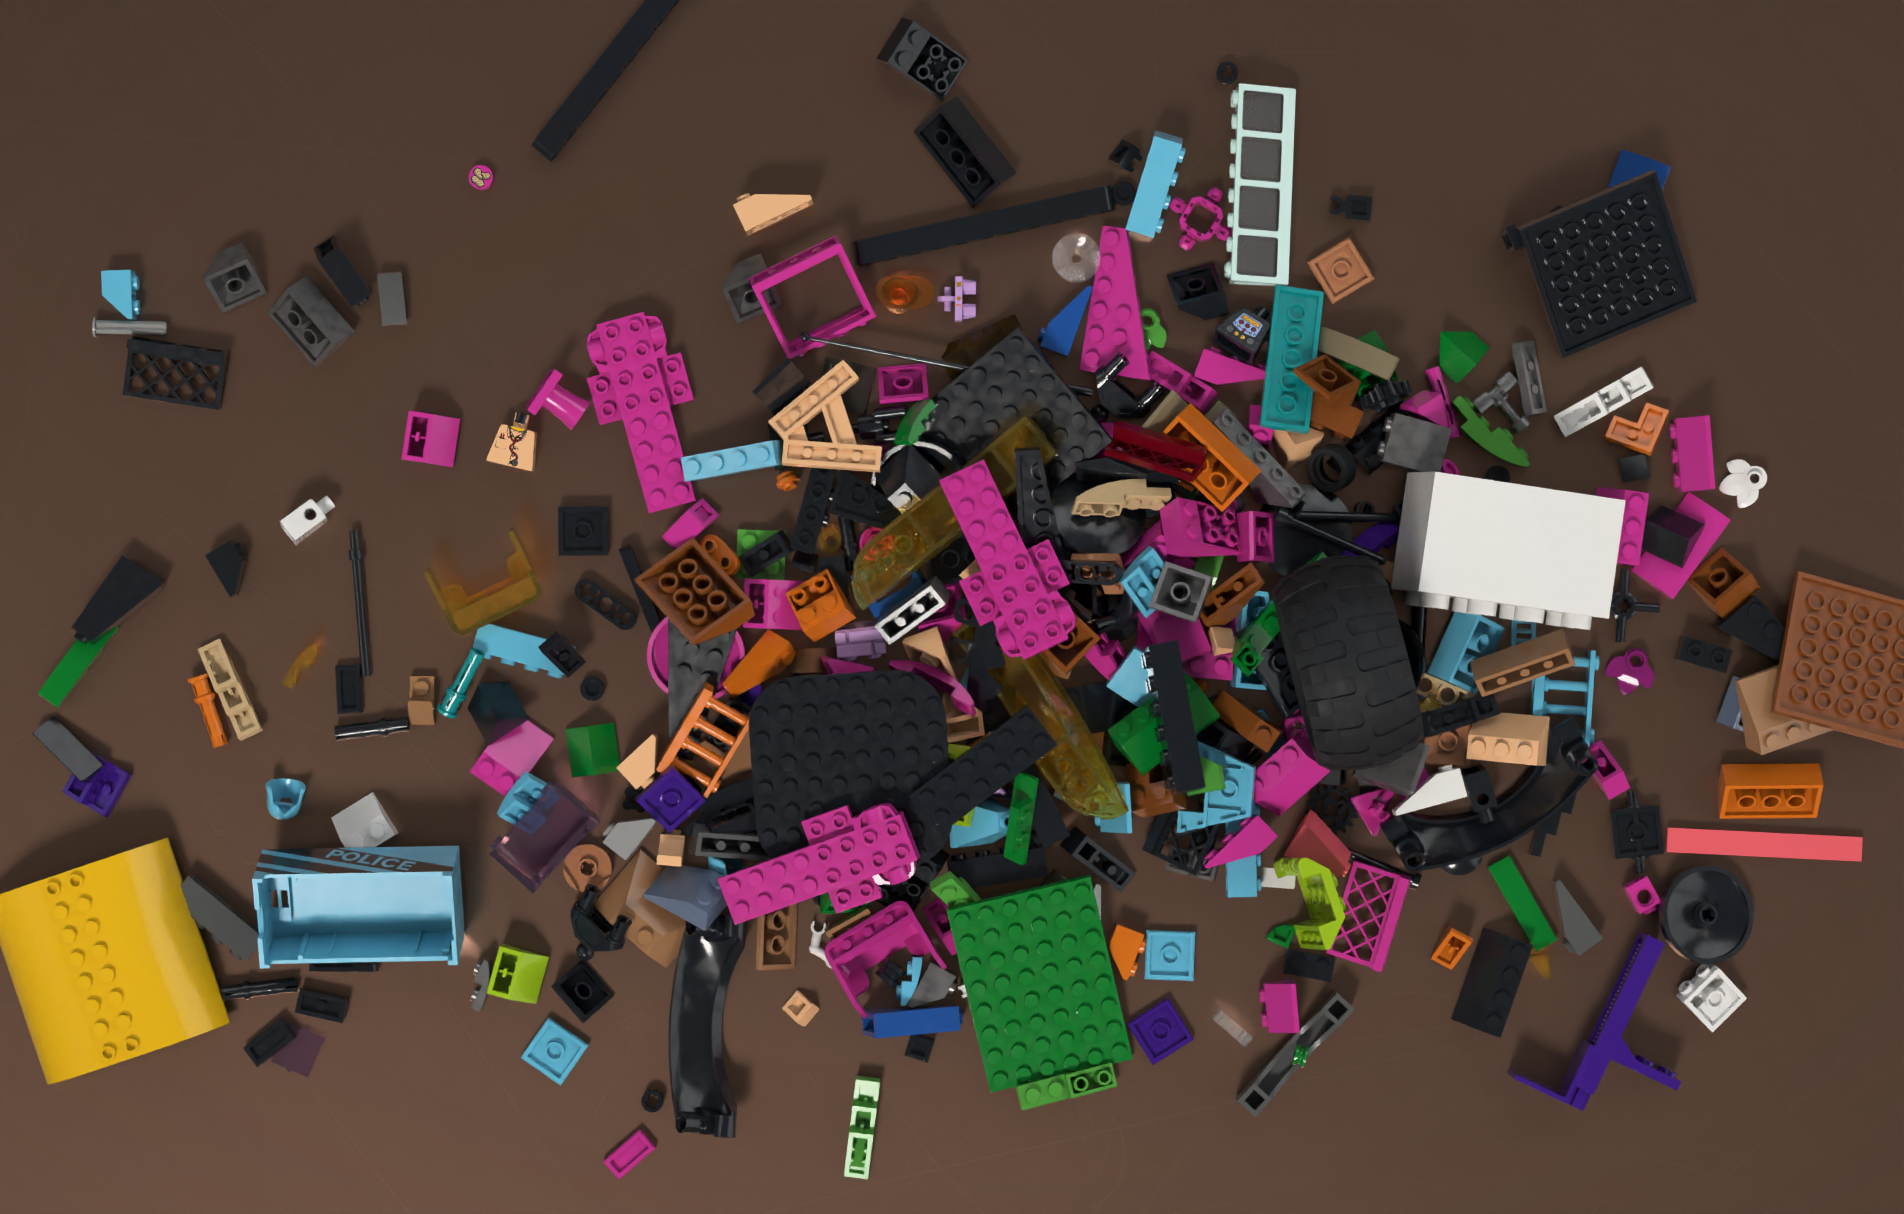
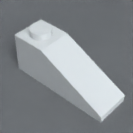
(1435, 790)

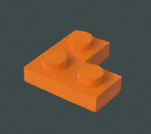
(1640, 435)

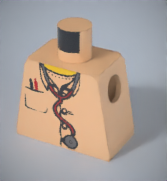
(515, 445)

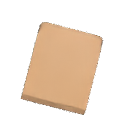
(1221, 640)
(800, 1008)

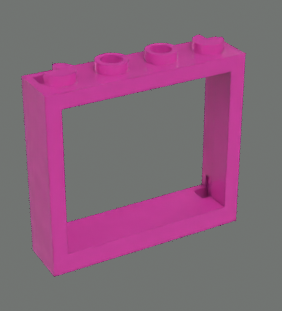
(797, 264)

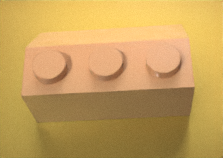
(1510, 739)

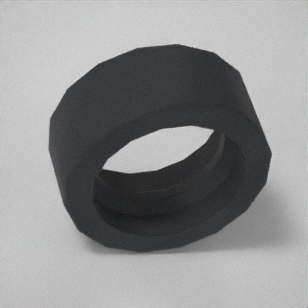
(1318, 474)

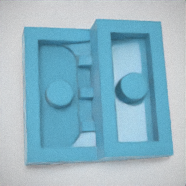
(1141, 579)
(521, 798)

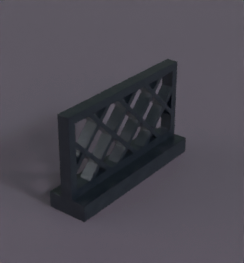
(181, 352)
(1164, 826)

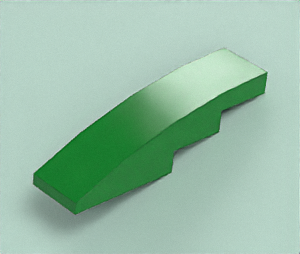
(72, 669)

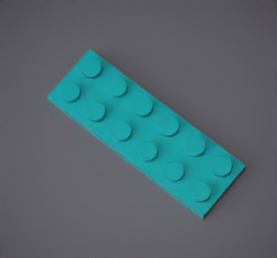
(1291, 343)

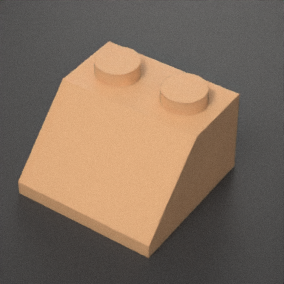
(642, 763)

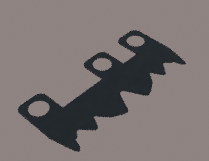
(981, 657)

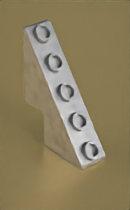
(1273, 483)

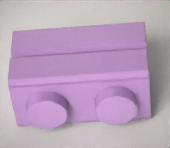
(859, 640)

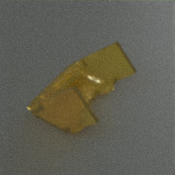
(494, 602)

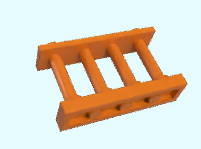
(683, 740)

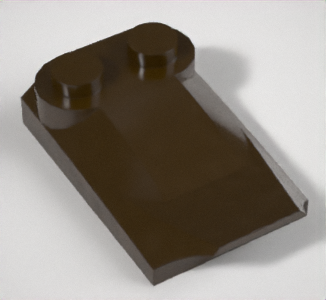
(975, 345)

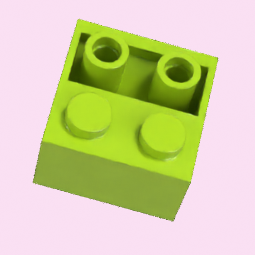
(517, 974)

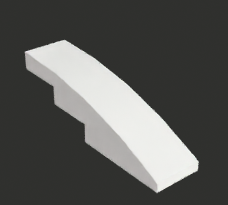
(1603, 401)

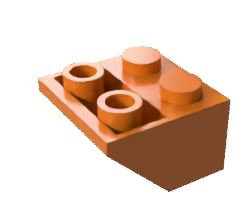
(820, 606)

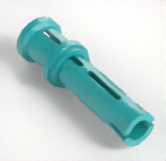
(457, 692)

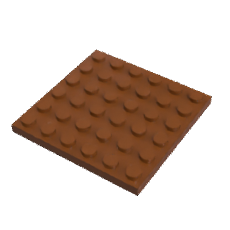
(1843, 660)

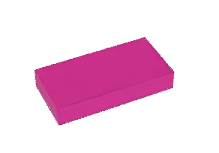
(629, 1154)

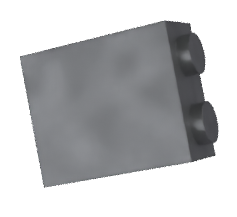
(1413, 444)
(1399, 775)

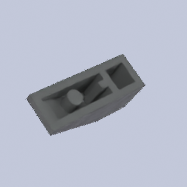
(1574, 923)

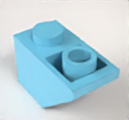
(120, 290)

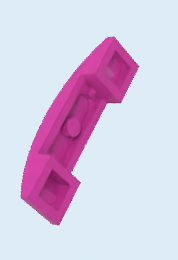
(960, 697)

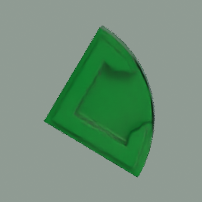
(1282, 935)

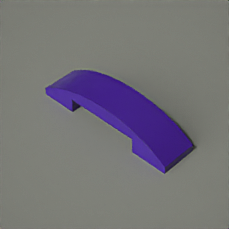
(1377, 537)

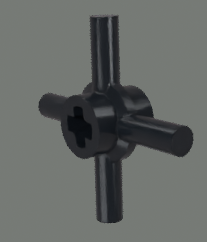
(1633, 605)

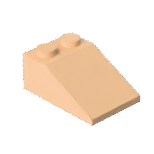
(766, 209)

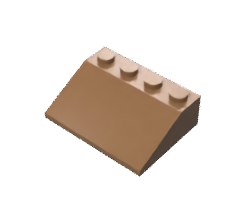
(1763, 729)

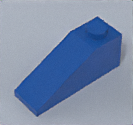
(1063, 328)

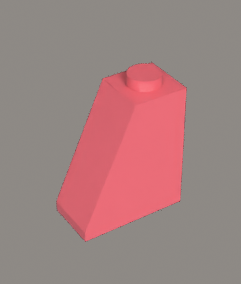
(1317, 842)

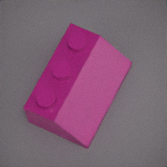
(1692, 454)
(1632, 525)
(1287, 776)

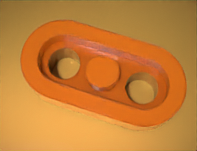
(720, 553)

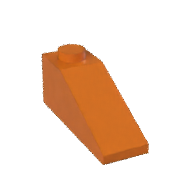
(761, 663)

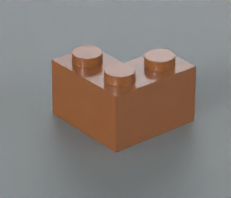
(1150, 795)

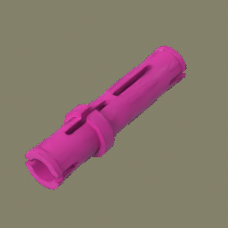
(1438, 385)

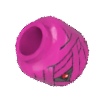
(1294, 725)

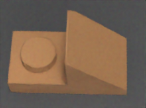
(422, 700)

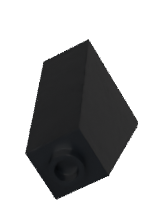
(116, 599)

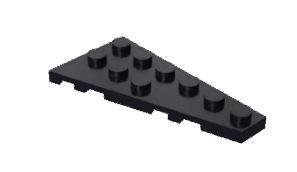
(688, 671)

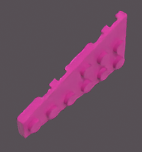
(1115, 310)

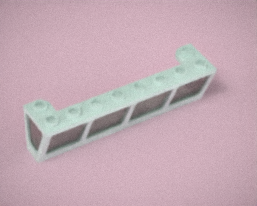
(1261, 185)

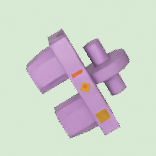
(962, 287)

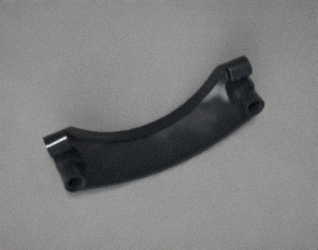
(1530, 802)
(696, 1061)

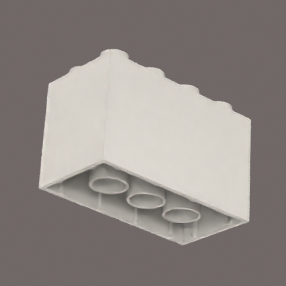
(1508, 549)

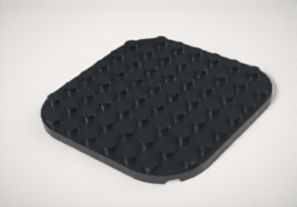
(844, 743)

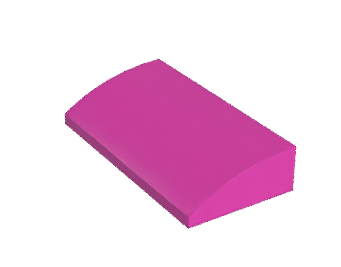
(1668, 577)

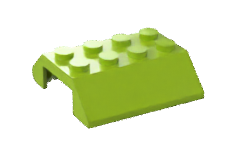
(1321, 899)

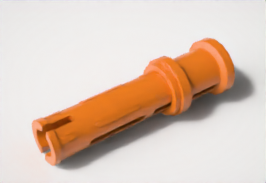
(204, 698)

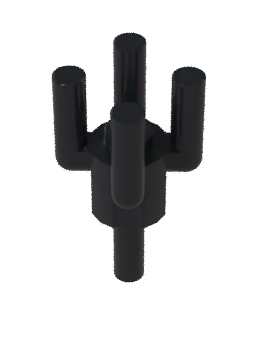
(877, 424)

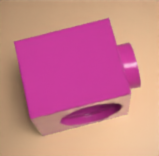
(1632, 890)

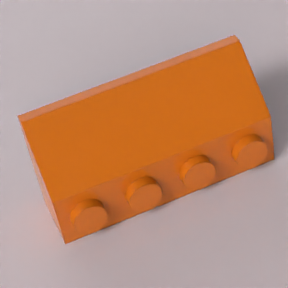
(1227, 468)
(1769, 790)

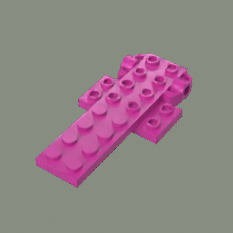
(639, 386)
(1014, 583)
(844, 858)

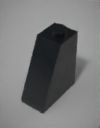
(342, 271)

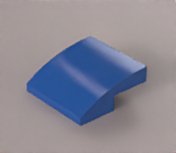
(1632, 165)

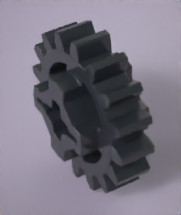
(1385, 395)
(1326, 799)

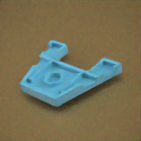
(1225, 804)

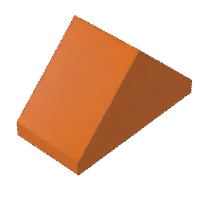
(1451, 947)

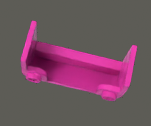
(872, 943)

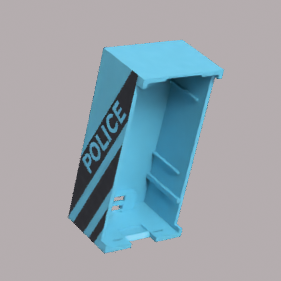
(359, 905)

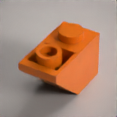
(1124, 947)

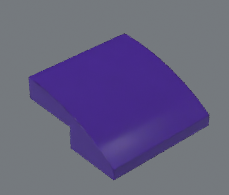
(102, 791)

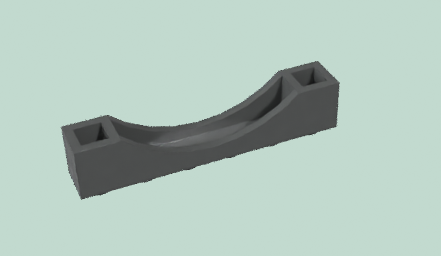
(1279, 1068)

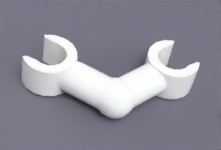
(814, 947)

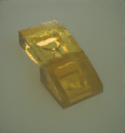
(306, 660)

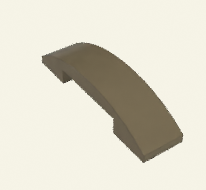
(1356, 353)

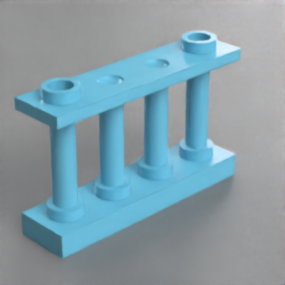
(1540, 707)

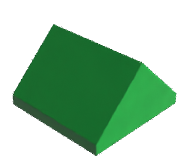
(592, 749)

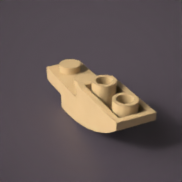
(1114, 496)

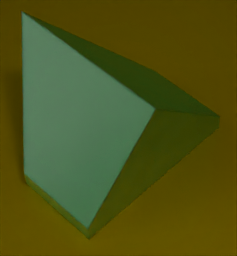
(1460, 353)

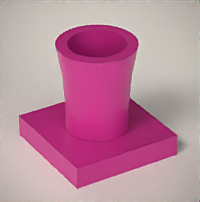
(557, 400)

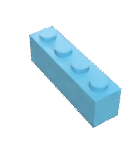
(732, 460)
(514, 647)
(1242, 873)

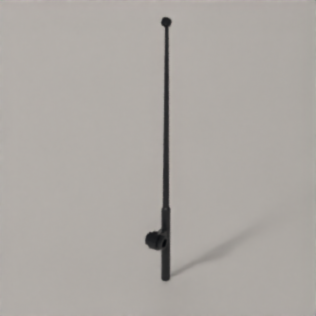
(1077, 389)

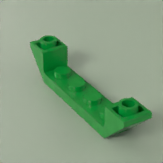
(1258, 635)

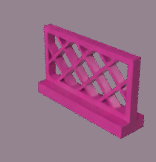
(1389, 921)

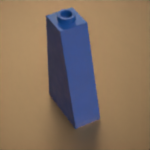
(911, 1021)

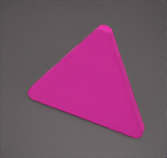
(1373, 807)

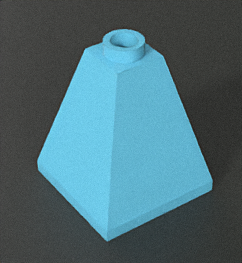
(987, 825)

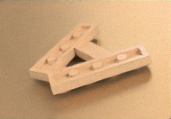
(824, 397)

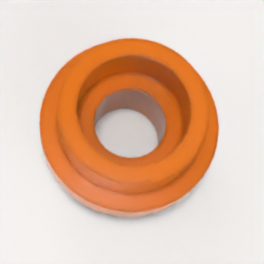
(787, 481)

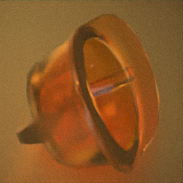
(904, 293)

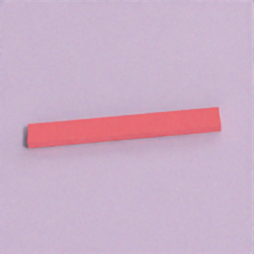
(1763, 844)

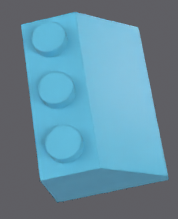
(1464, 640)

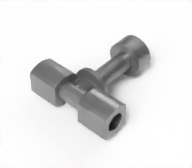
(1497, 397)

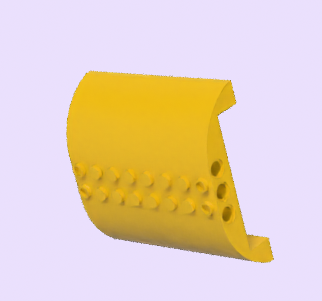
(108, 962)

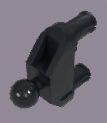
(1117, 397)
(593, 930)

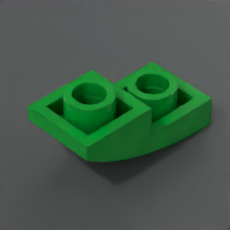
(911, 424)

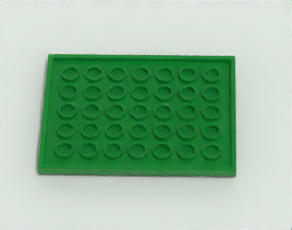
(1039, 982)

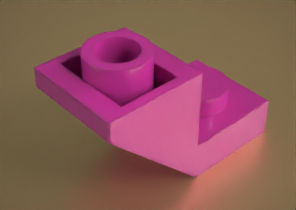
(690, 524)

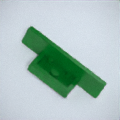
(1021, 818)

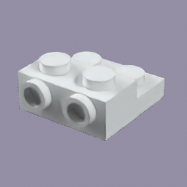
(1710, 996)

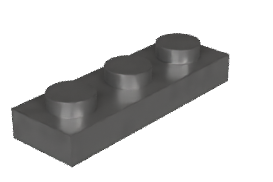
(1529, 378)

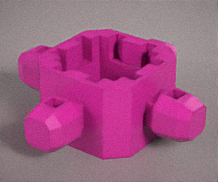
(1213, 197)

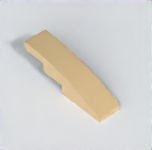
(230, 689)

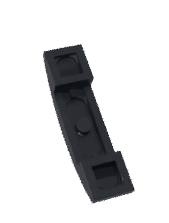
(1459, 715)

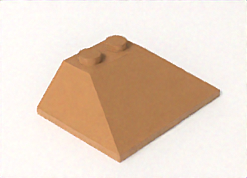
(652, 927)

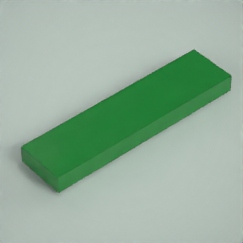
(1522, 903)

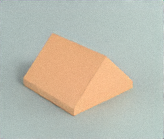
(929, 649)

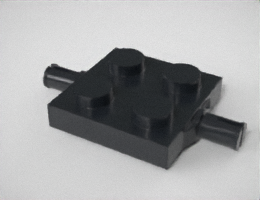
(1636, 832)

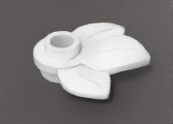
(1739, 482)

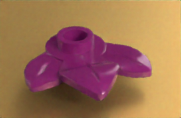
(1630, 675)

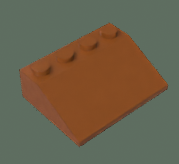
(696, 593)

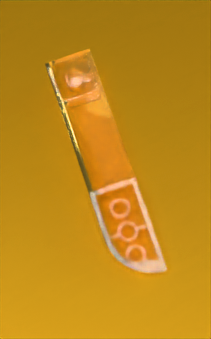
(931, 523)
(1076, 763)

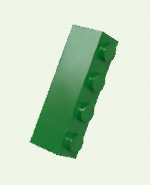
(1136, 733)

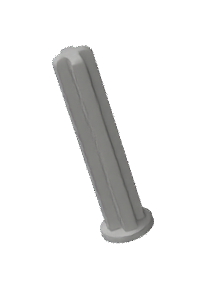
(128, 327)

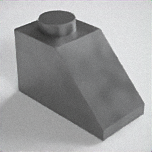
(933, 985)

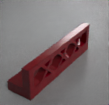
(1159, 448)

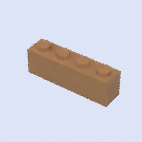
(1522, 662)

